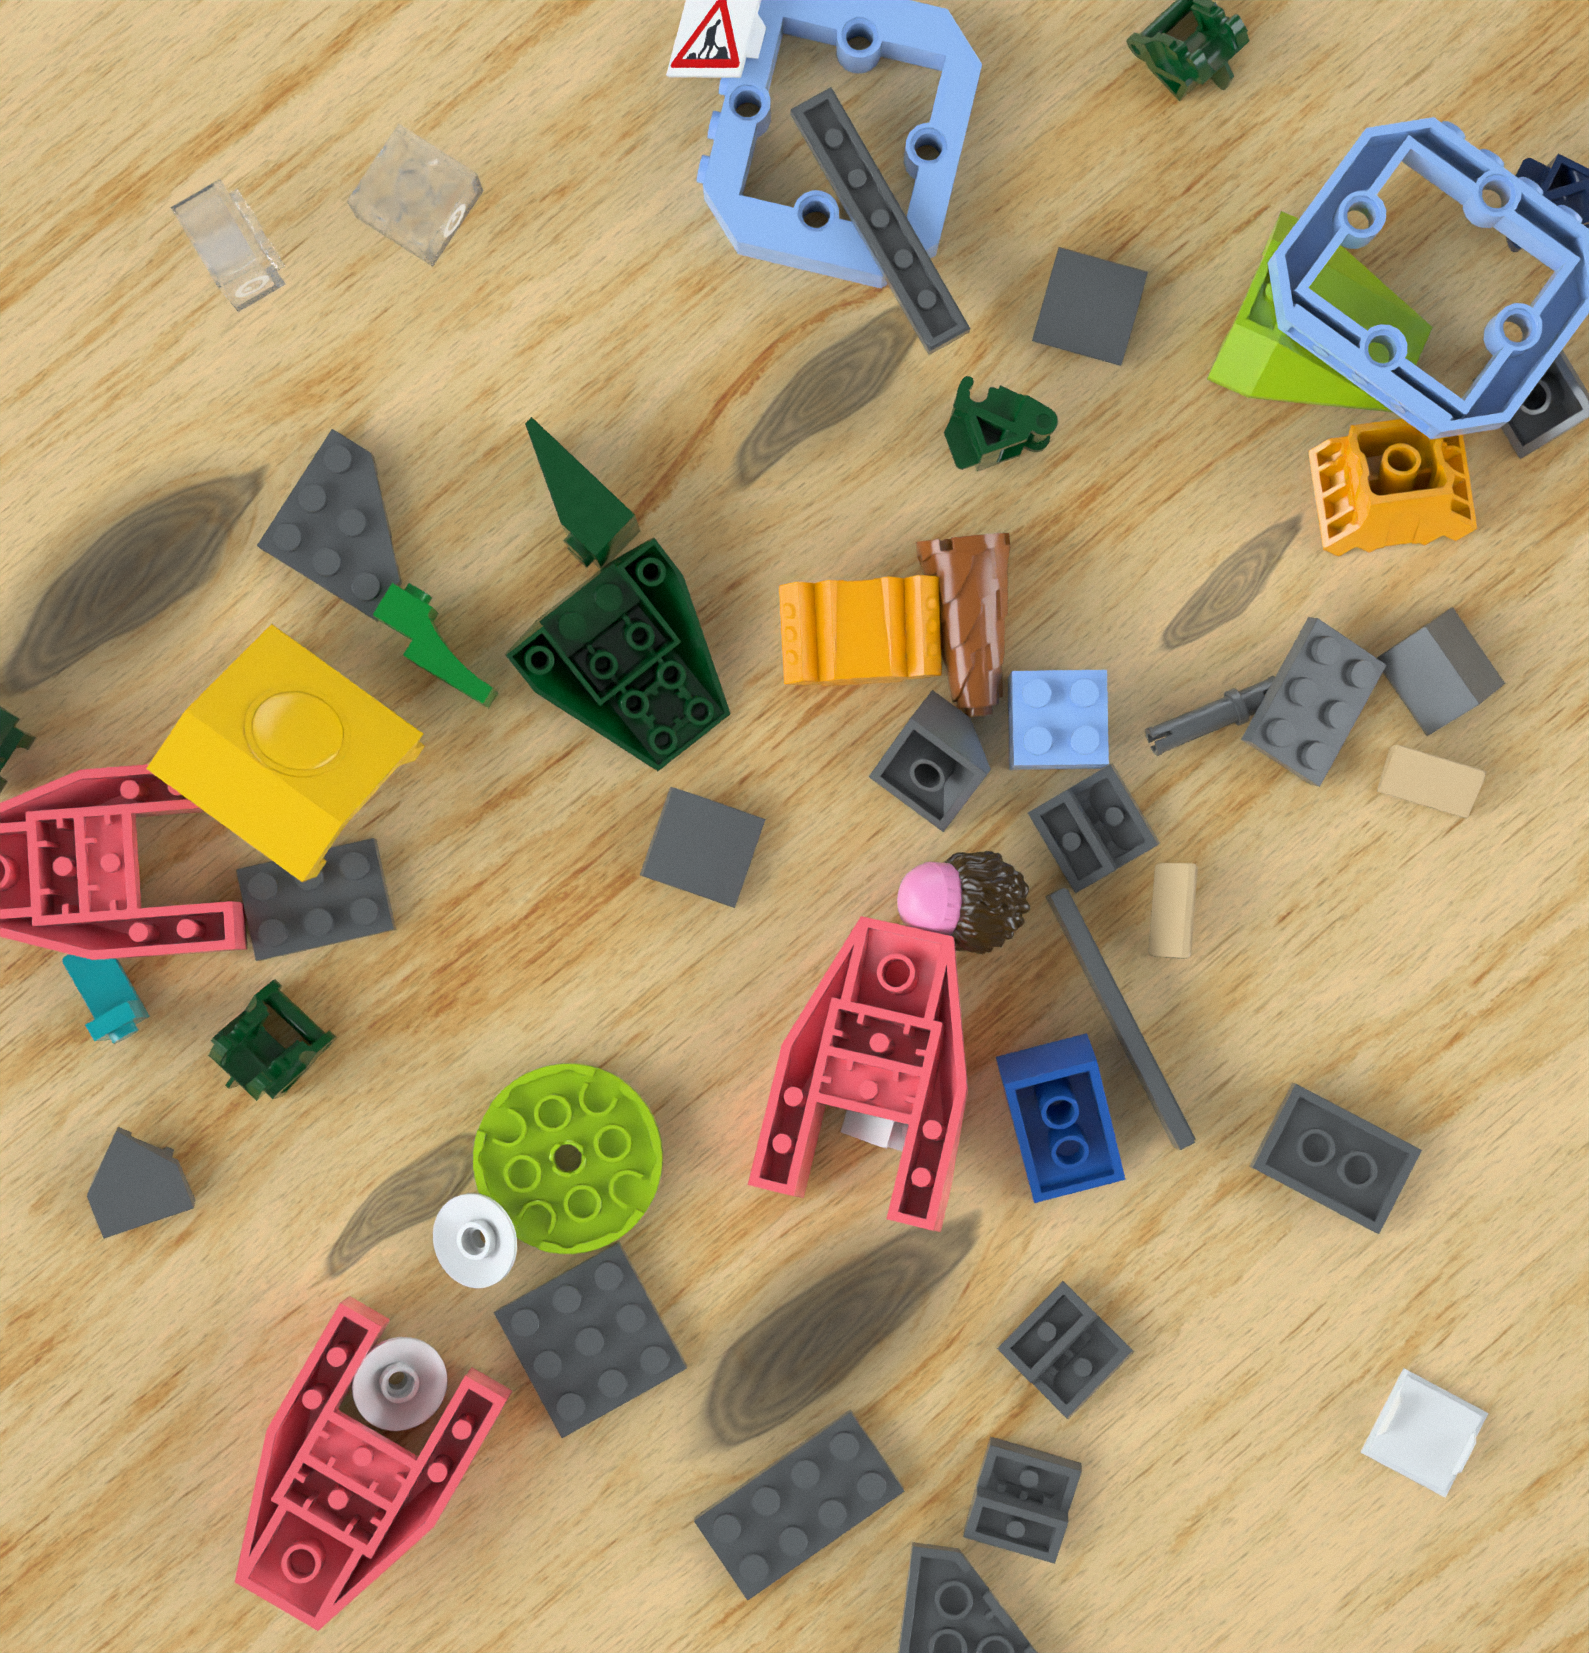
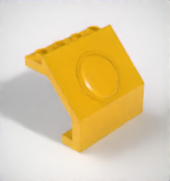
(284, 751)

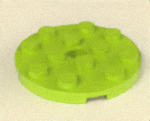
(604, 1122)

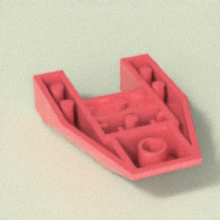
(76, 871)
(882, 1044)
(339, 1497)

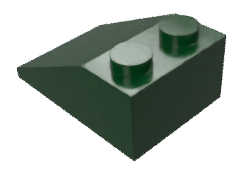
(590, 514)

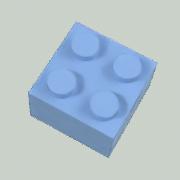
(1058, 719)

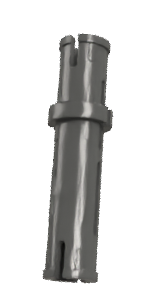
(1232, 708)

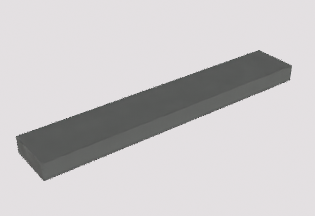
(880, 221)
(1121, 1019)

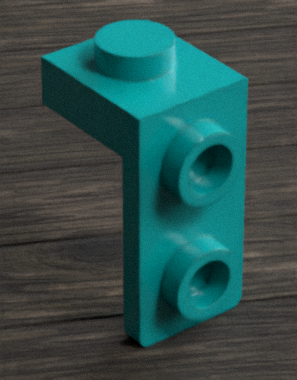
(107, 996)

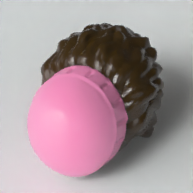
(967, 898)

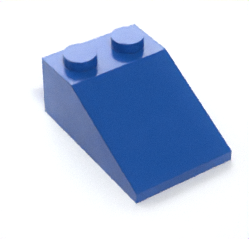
(1061, 1117)

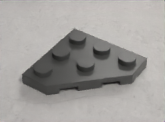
(338, 526)
(953, 1608)

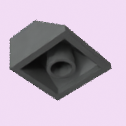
(934, 762)

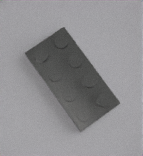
(798, 1504)

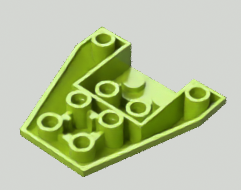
(1272, 366)

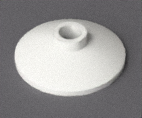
(460, 1245)
(411, 1400)

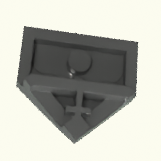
(137, 1185)

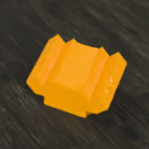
(1390, 488)
(860, 631)

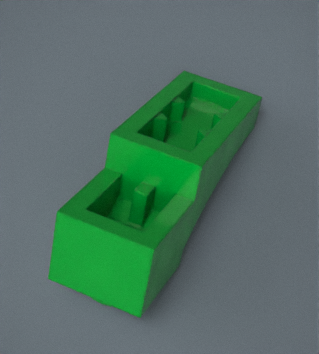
(412, 617)

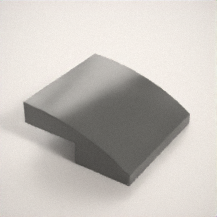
(1090, 306)
(1093, 828)
(702, 847)
(1065, 1350)
(1022, 1500)

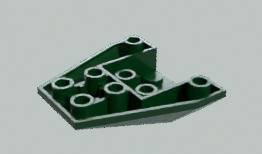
(628, 658)

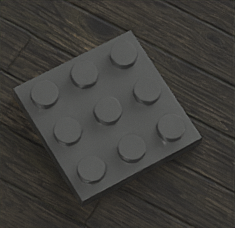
(590, 1339)

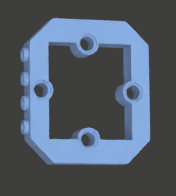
(896, 31)
(1525, 217)

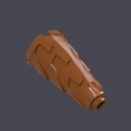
(971, 614)

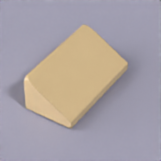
(1430, 780)
(1173, 910)

